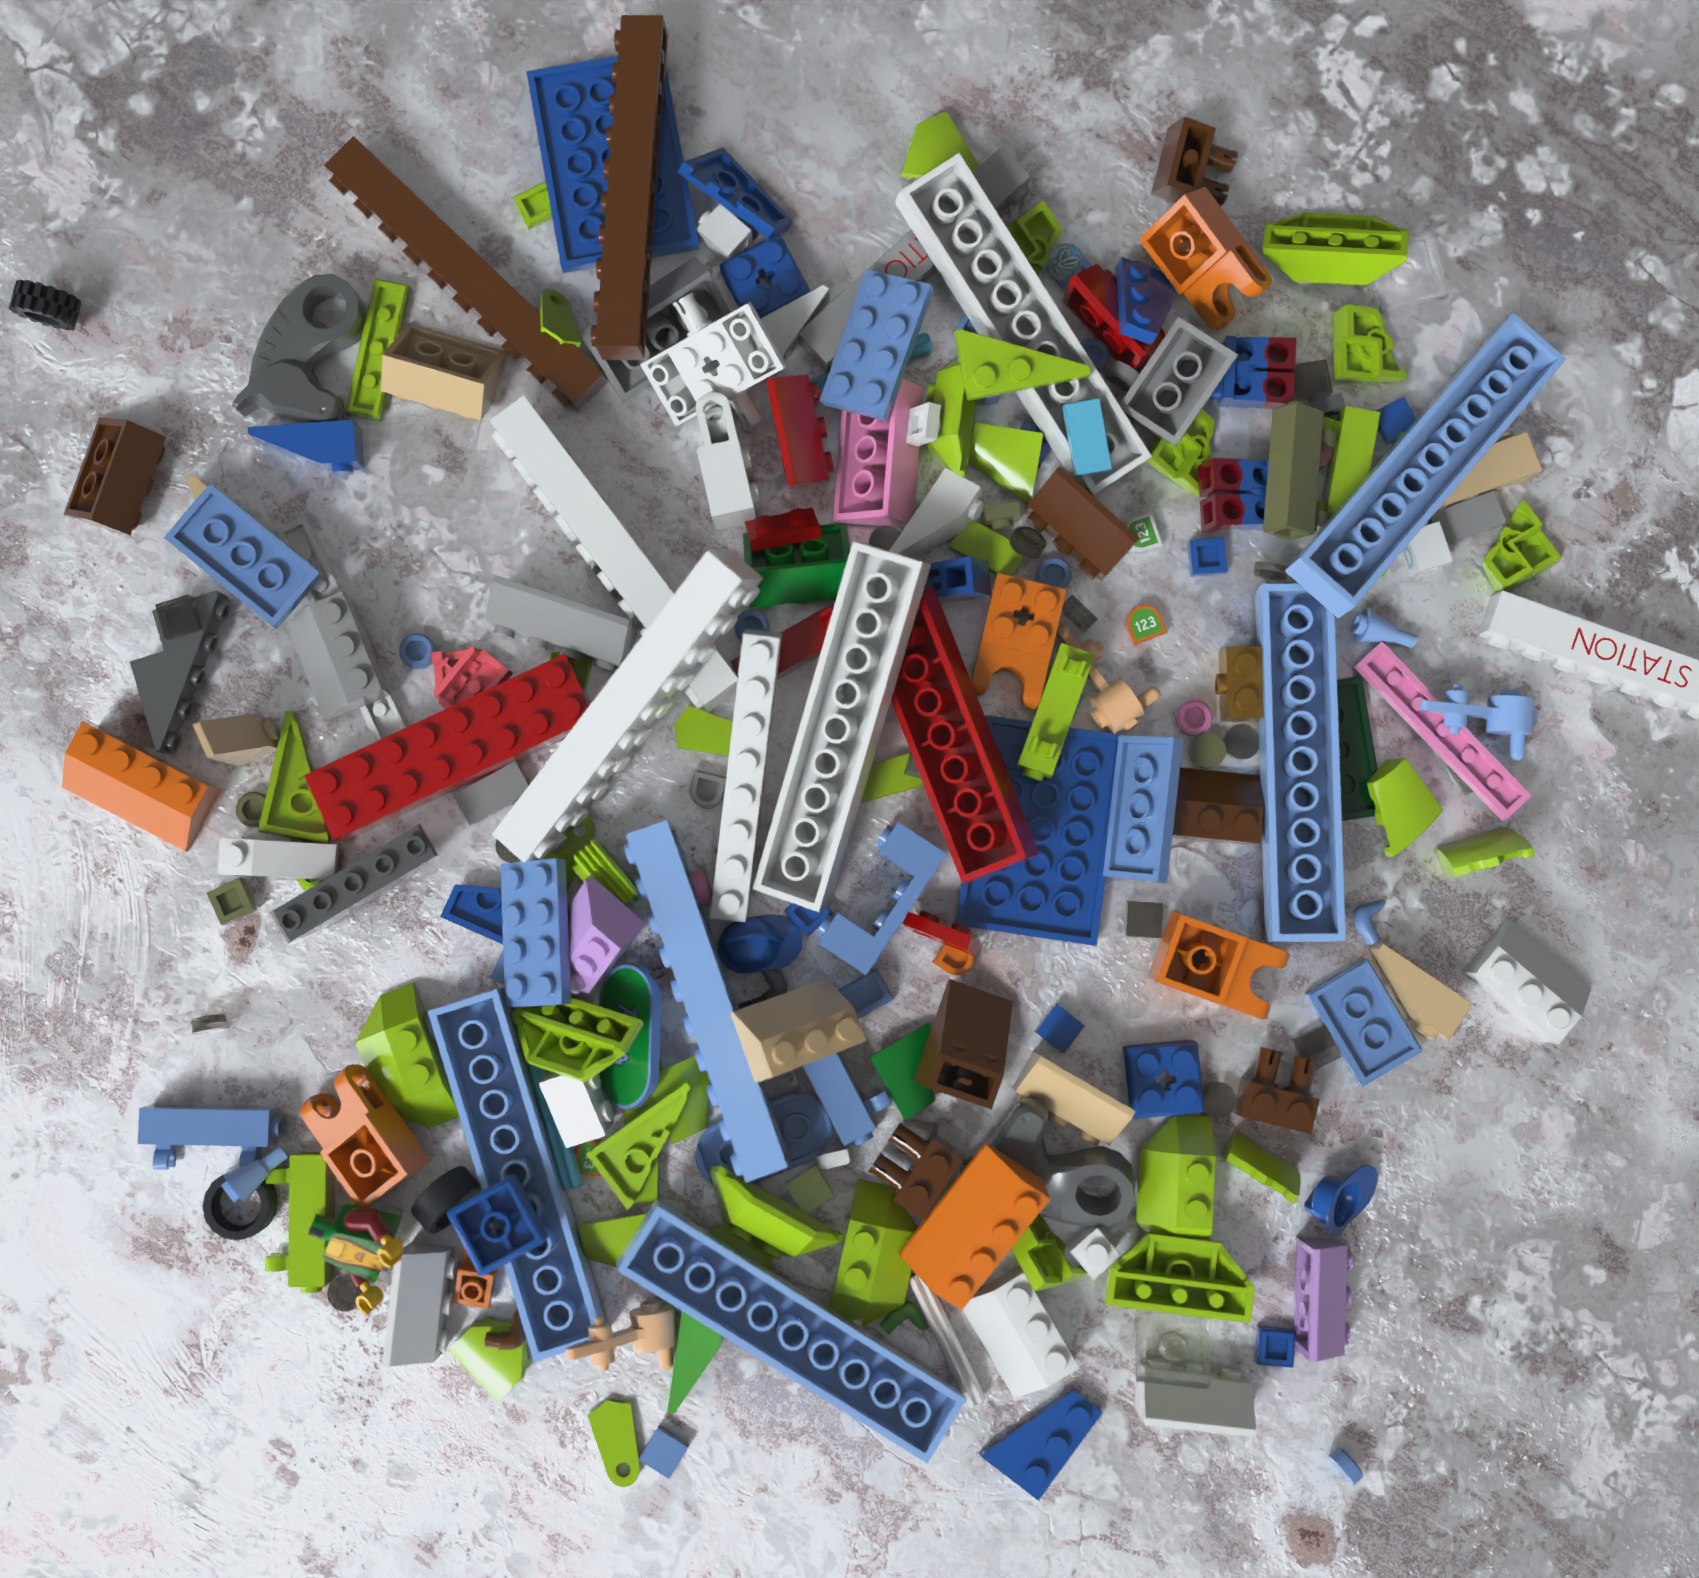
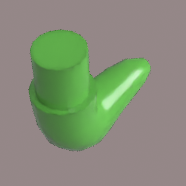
(900, 1314)

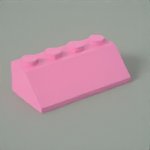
(877, 465)

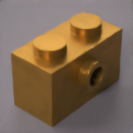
(1240, 684)

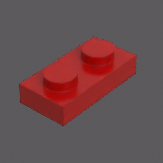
(782, 529)
(955, 937)

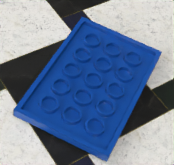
(572, 135)
(1068, 816)

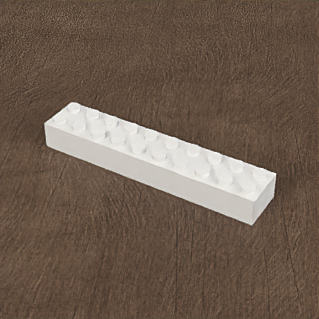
(1012, 306)
(601, 535)
(629, 704)
(841, 725)

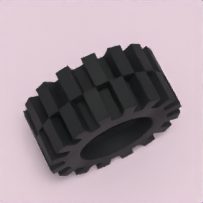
(45, 304)

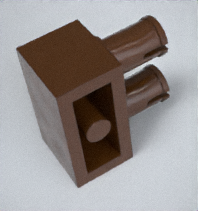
(1184, 161)
(1287, 1107)
(934, 1167)

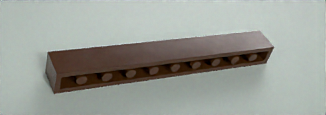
(631, 188)
(464, 273)

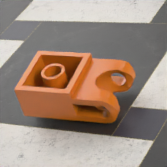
(1203, 255)
(1015, 647)
(1225, 965)
(363, 1137)

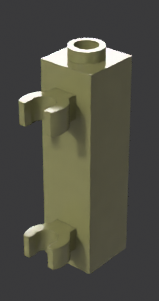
(1294, 471)

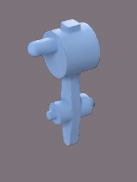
(1505, 715)

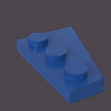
(736, 190)
(1142, 299)
(476, 910)
(1043, 1445)

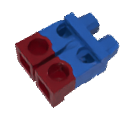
(1260, 374)
(1233, 494)

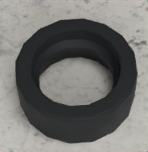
(441, 1195)
(227, 1230)

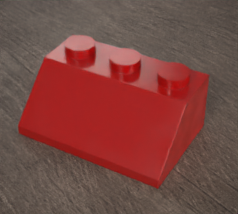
(1093, 300)
(799, 430)

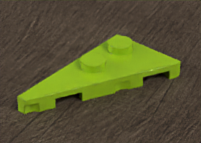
(1001, 368)
(289, 803)
(632, 1150)

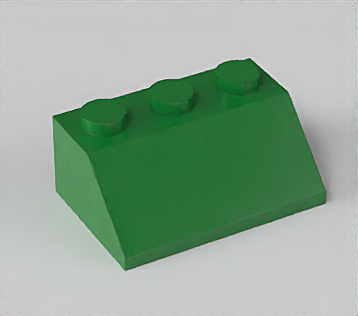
(802, 569)

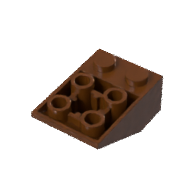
(967, 1045)

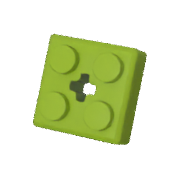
(604, 868)

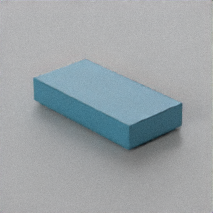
(1087, 437)

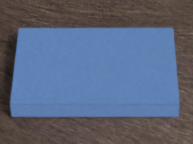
(1364, 1022)

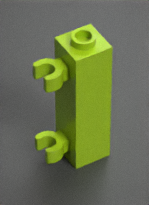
(1350, 457)
(1055, 712)
(309, 1194)

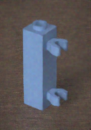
(843, 1099)
(208, 1126)

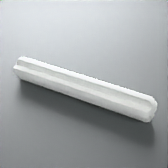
(947, 1342)

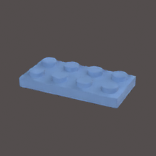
(876, 344)
(243, 556)
(1143, 808)
(535, 933)

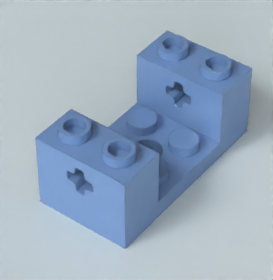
(913, 857)

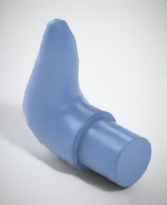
(1363, 921)

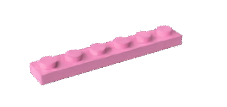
(1461, 751)

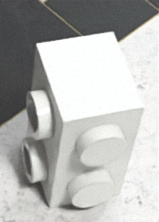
(577, 1107)

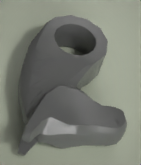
(289, 348)
(1023, 1142)

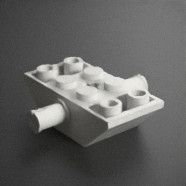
(714, 358)

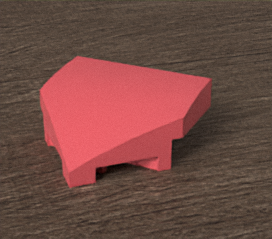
(465, 674)

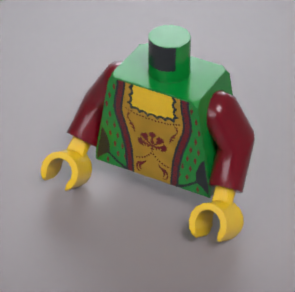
(361, 1245)

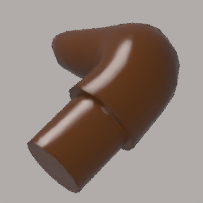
(507, 1340)

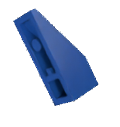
(327, 444)
(959, 579)

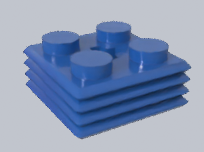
(766, 260)
(1180, 1061)
(491, 1248)

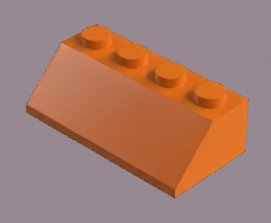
(137, 785)
(974, 1225)

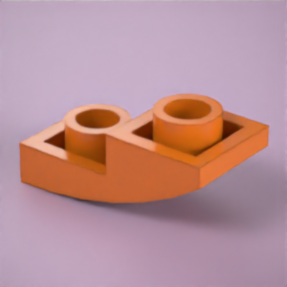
(471, 1287)

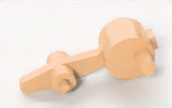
(1114, 704)
(651, 1330)

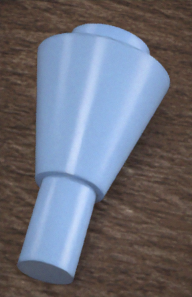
(1374, 628)
(245, 1180)

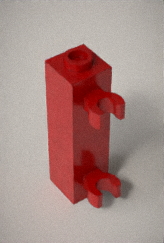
(800, 642)

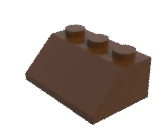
(115, 475)
(1080, 525)
(1218, 807)

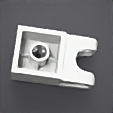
(725, 465)

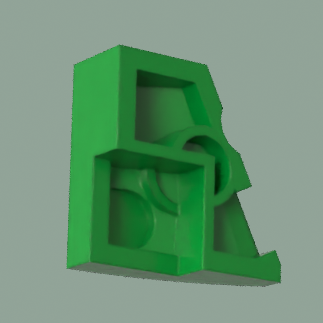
(898, 1067)

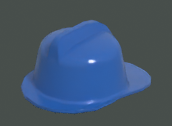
(760, 944)
(1341, 1199)

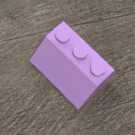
(598, 935)
(1321, 1297)

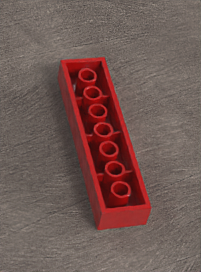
(449, 749)
(957, 751)

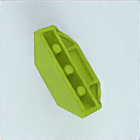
(1335, 247)
(956, 418)
(574, 1037)
(406, 1059)
(1178, 1178)
(767, 1218)
(870, 1271)
(1181, 1279)

